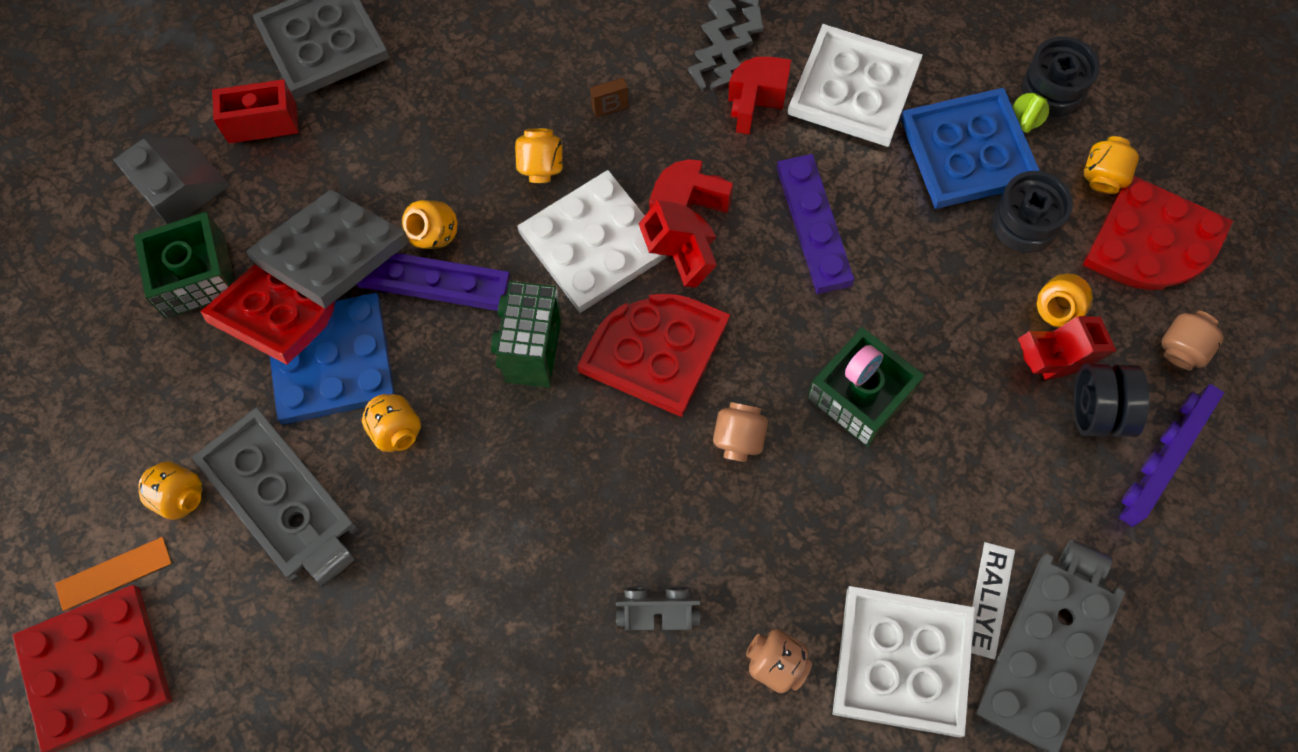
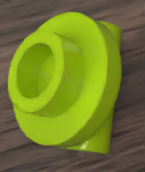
(1031, 111)

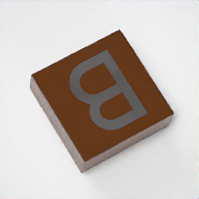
(609, 97)

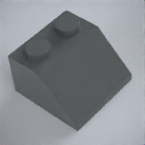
(171, 175)

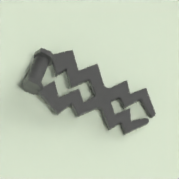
(720, 45)

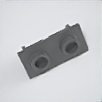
(673, 605)

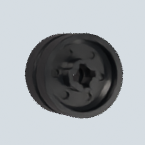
(1062, 73)
(1032, 211)
(1111, 400)

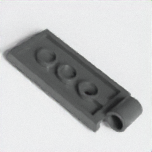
(269, 486)
(1045, 662)

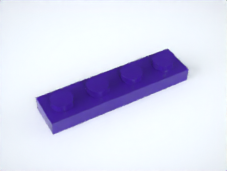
(815, 224)
(439, 281)
(1162, 466)

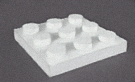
(855, 85)
(590, 241)
(904, 661)

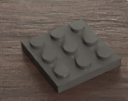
(319, 41)
(327, 248)

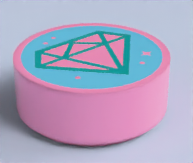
(863, 365)

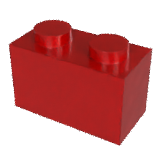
(255, 111)

